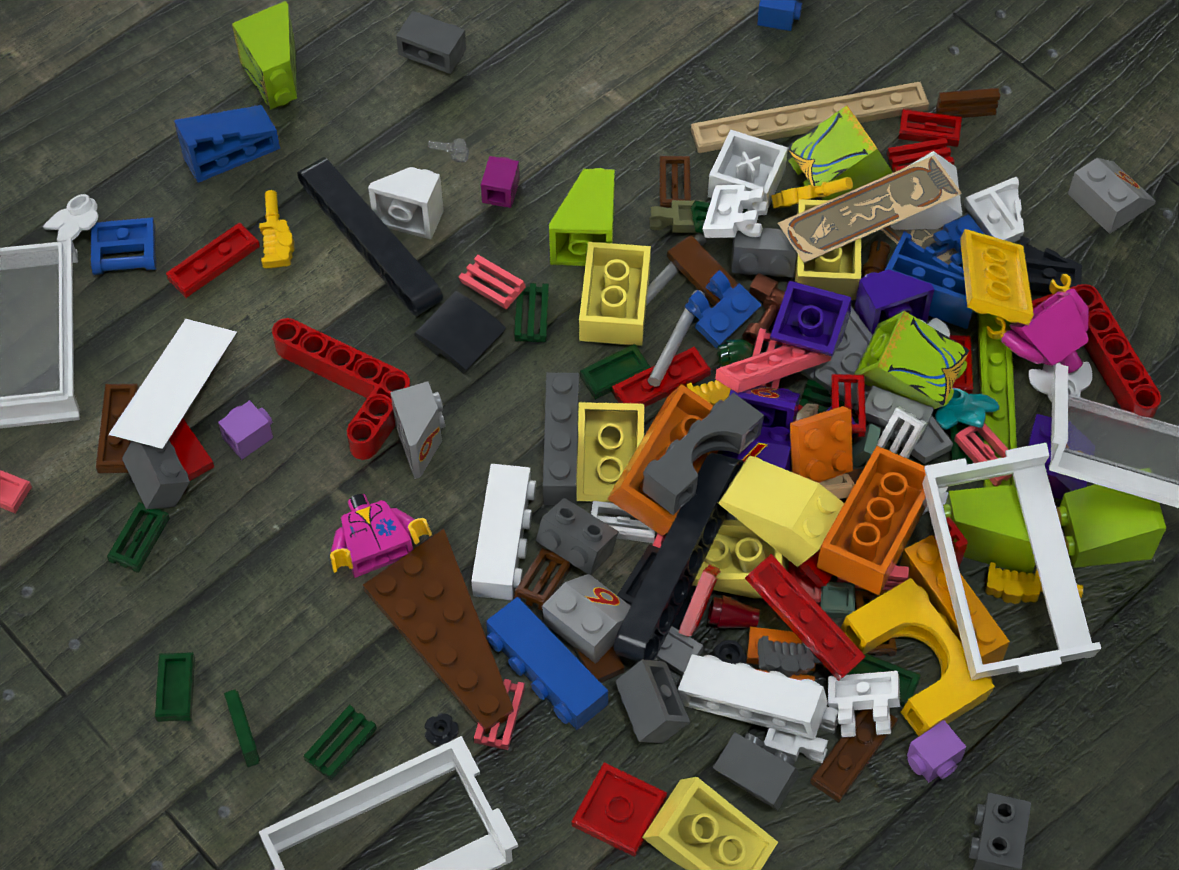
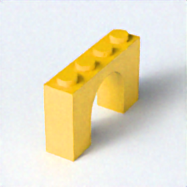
(908, 613)

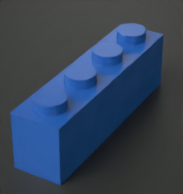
(546, 663)

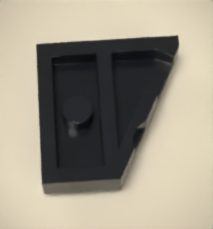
(1048, 265)

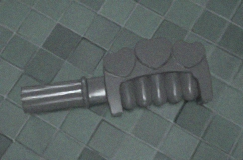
(785, 657)

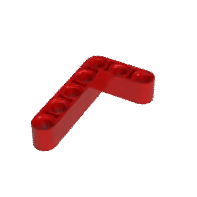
(1118, 366)
(350, 376)

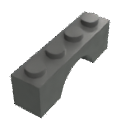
(728, 427)
(561, 438)

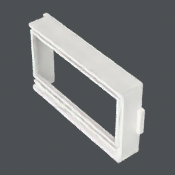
(1048, 548)
(482, 854)

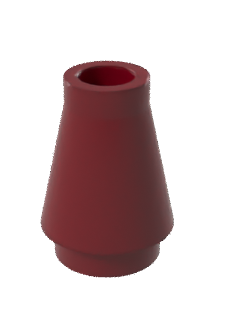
(732, 614)

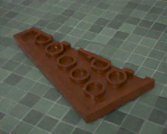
(436, 616)

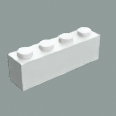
(502, 532)
(753, 695)

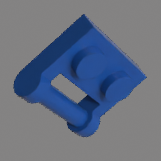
(123, 237)

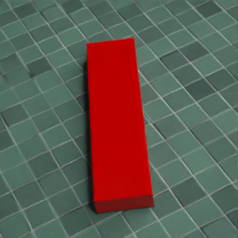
(805, 617)

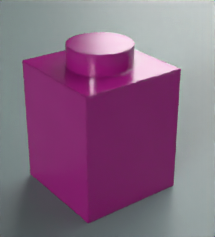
(500, 181)

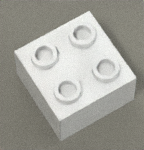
(749, 163)

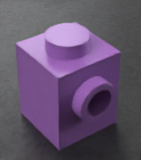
(246, 429)
(936, 752)

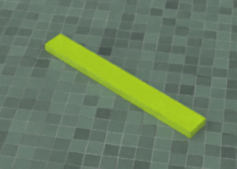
(998, 383)

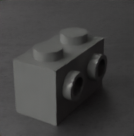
(431, 42)
(766, 254)
(156, 474)
(577, 536)
(652, 701)
(756, 769)
(1001, 833)

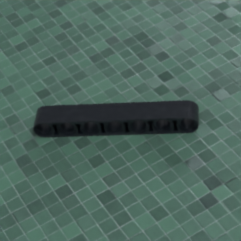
(370, 236)
(677, 562)

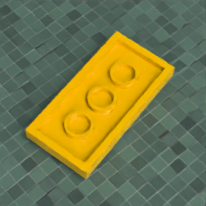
(996, 277)

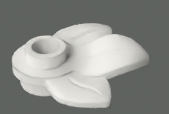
(77, 216)
(1077, 381)

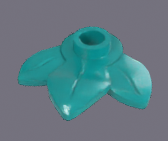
(965, 409)

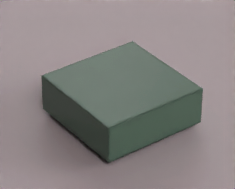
(864, 446)
(838, 599)

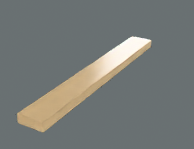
(804, 117)

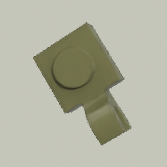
(678, 216)

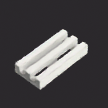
(910, 419)
(627, 528)

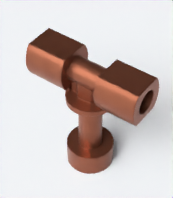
(765, 290)

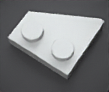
(998, 210)

